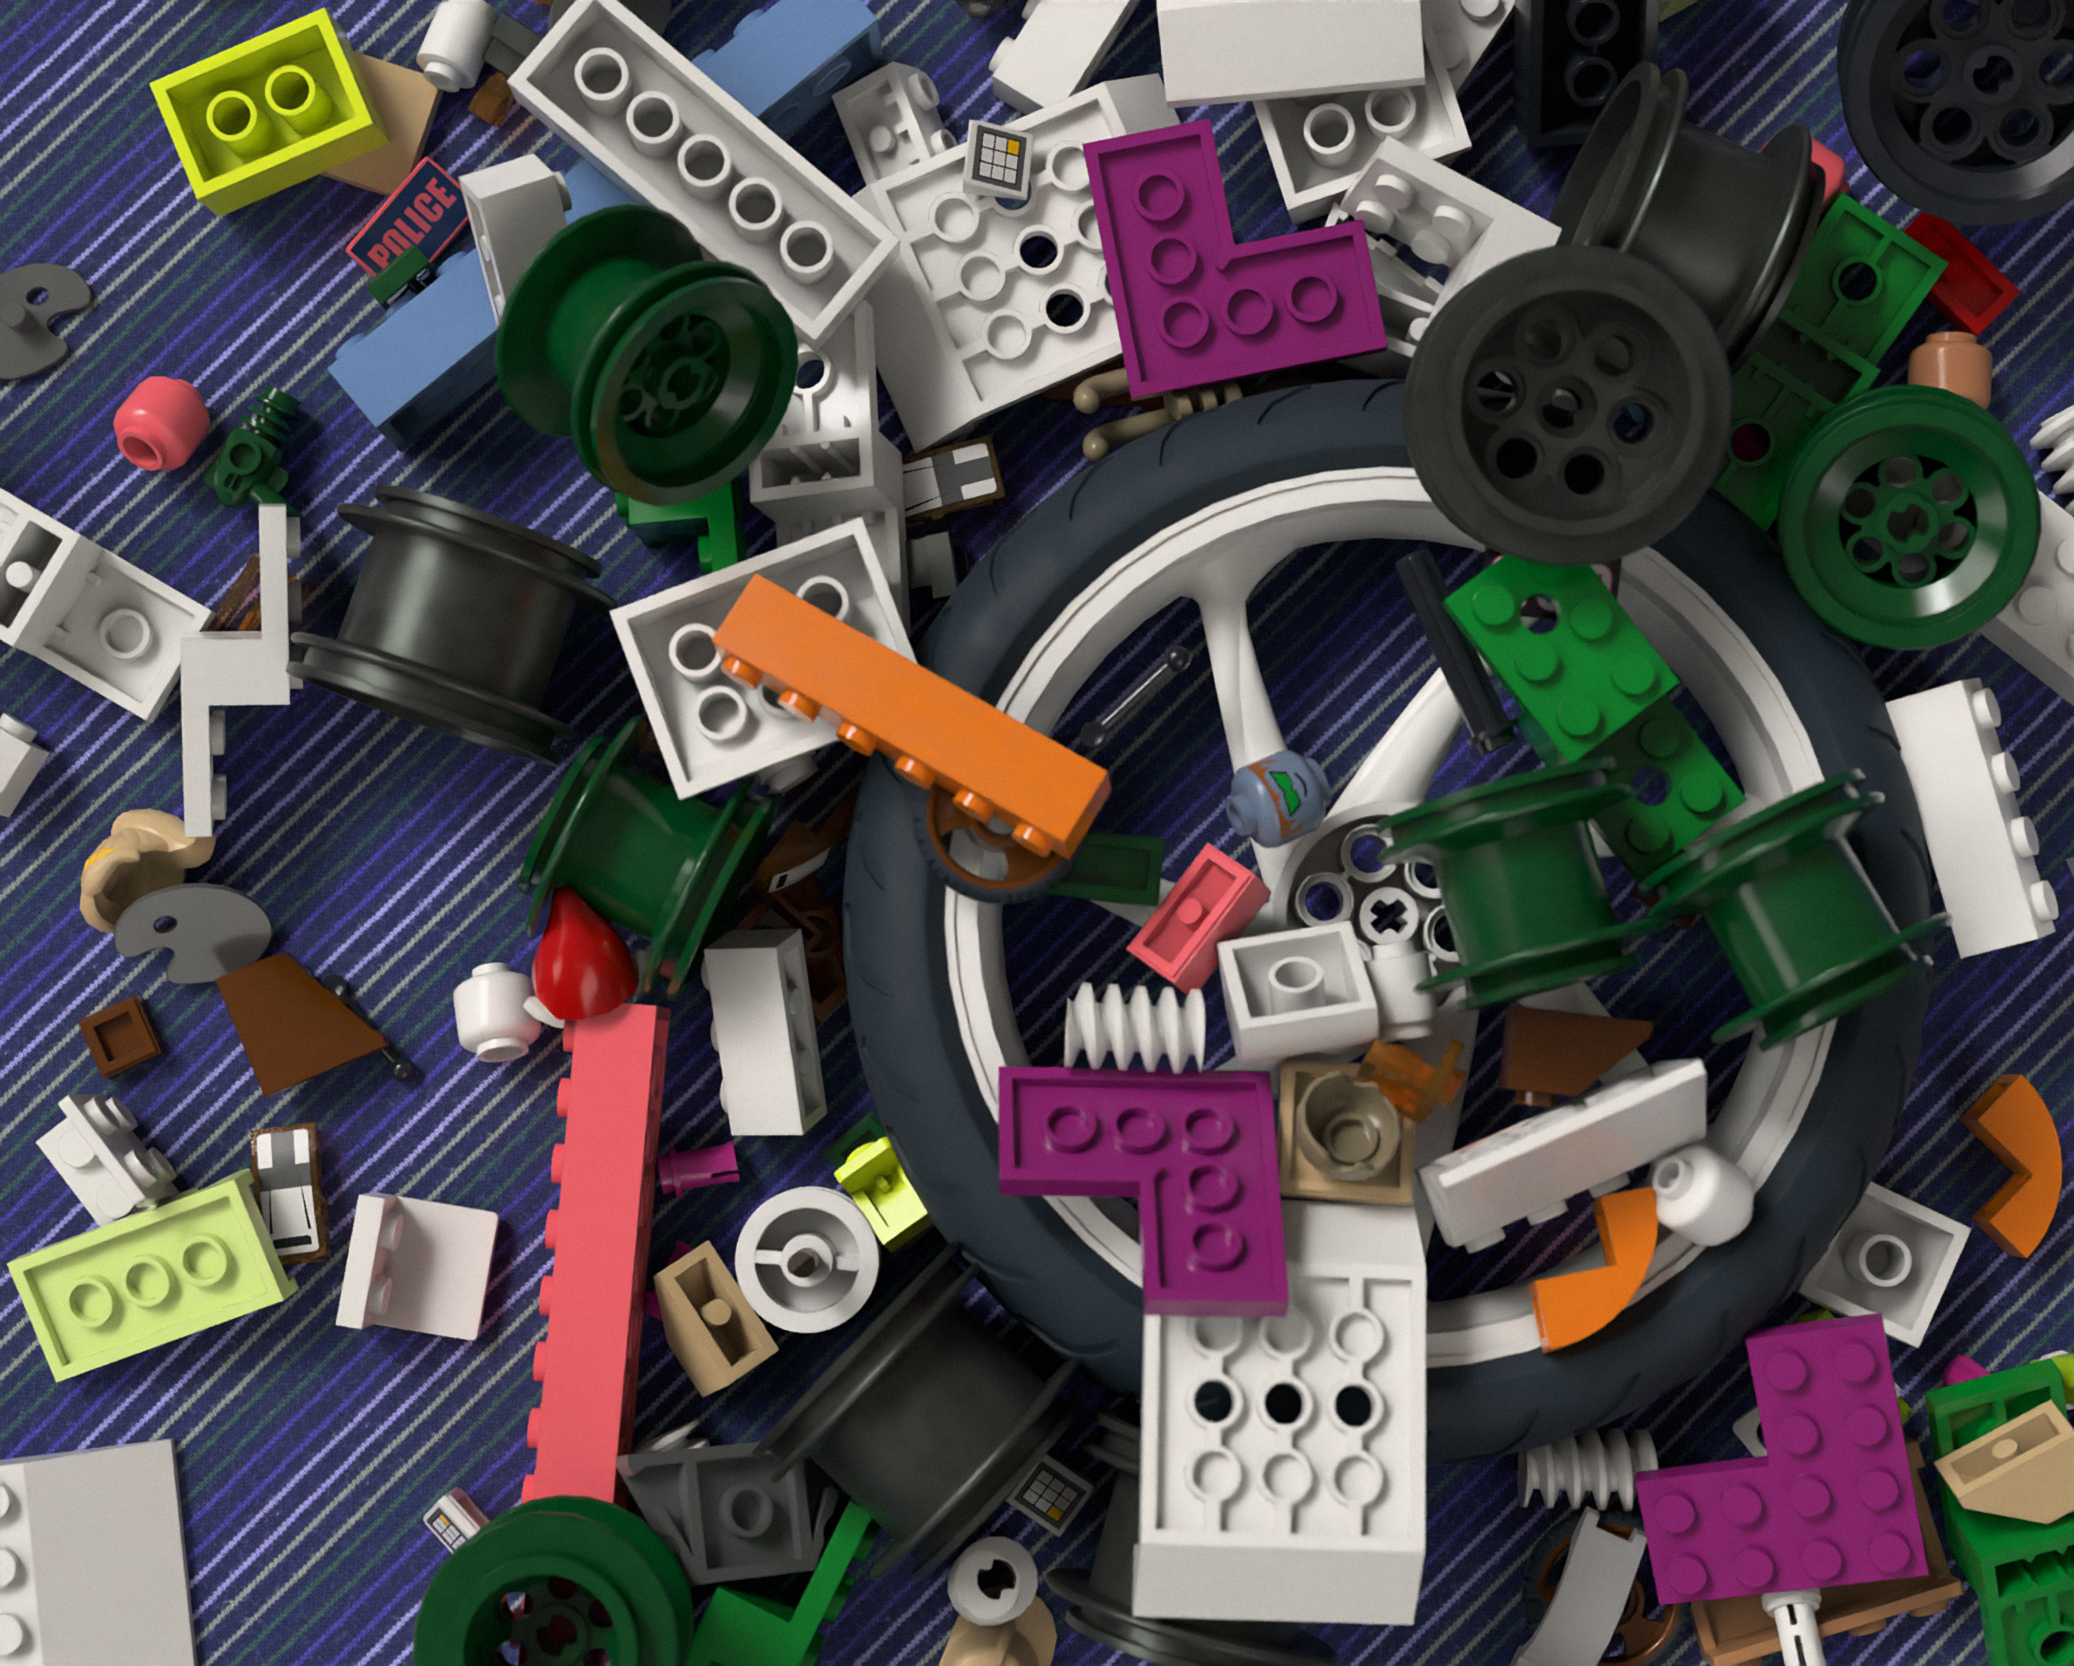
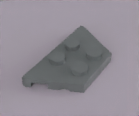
(727, 1513)

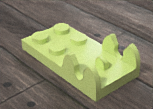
(151, 1277)

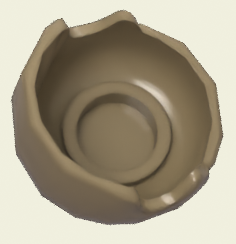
(1347, 1127)

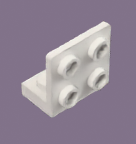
(106, 1159)
(418, 1266)

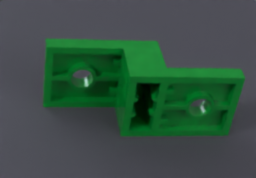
(1822, 345)
(711, 520)
(1596, 694)
(2012, 1563)
(764, 1627)

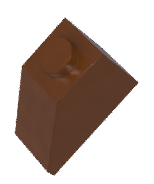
(1562, 1051)

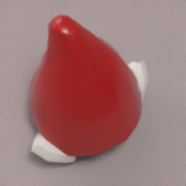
(581, 964)

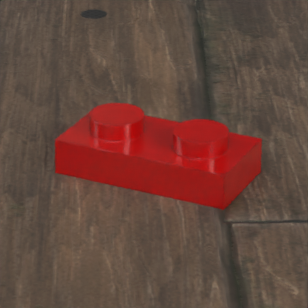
(1971, 287)

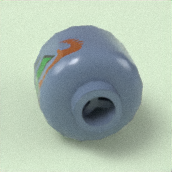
(1278, 798)

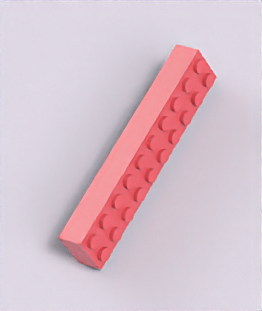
(598, 1268)

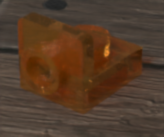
(1409, 1081)

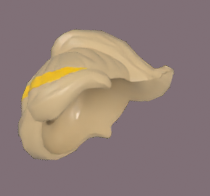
(139, 857)

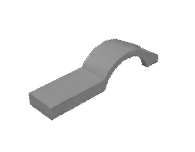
(1586, 1599)

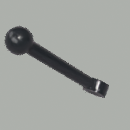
(1094, 734)
(401, 1068)

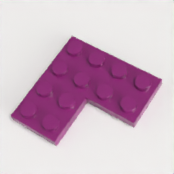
(1192, 300)
(1189, 1150)
(1825, 1500)

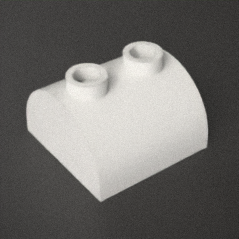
(1297, 993)
(1888, 1261)

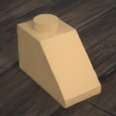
(710, 1320)
(2017, 1468)

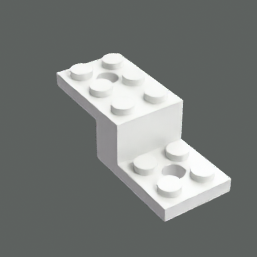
(1464, 228)
(832, 459)
(238, 671)

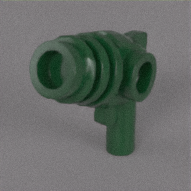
(250, 459)

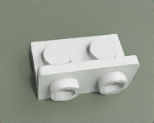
(892, 120)

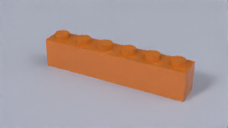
(912, 717)

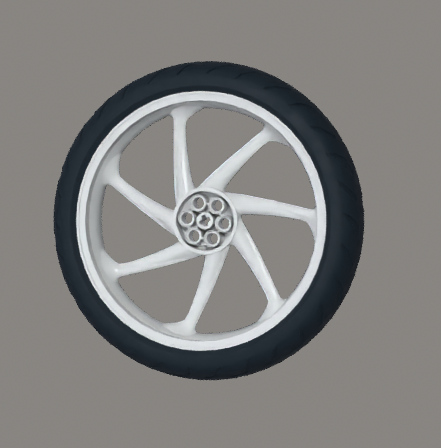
(1205, 519)

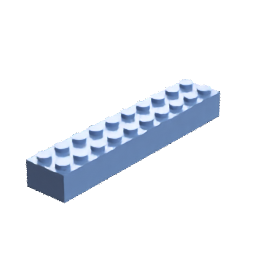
(444, 339)

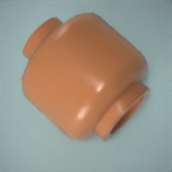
(1954, 364)

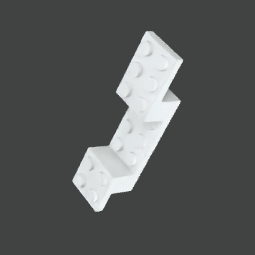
(90, 610)

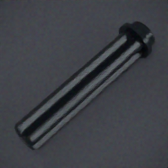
(1455, 654)

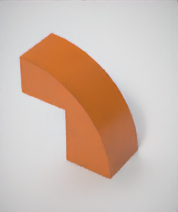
(2022, 1135)
(1585, 1301)

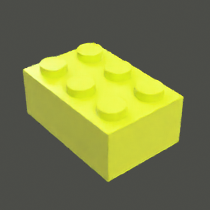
(270, 112)

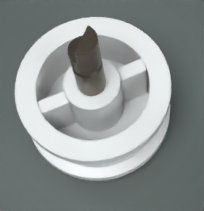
(808, 1259)

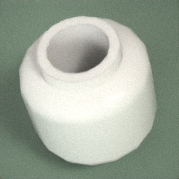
(493, 1014)
(1702, 1195)

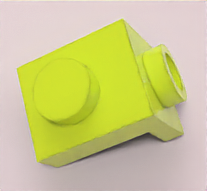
(883, 1193)

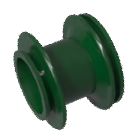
(646, 355)
(1962, 583)
(646, 856)
(1521, 881)
(1794, 911)
(569, 1537)

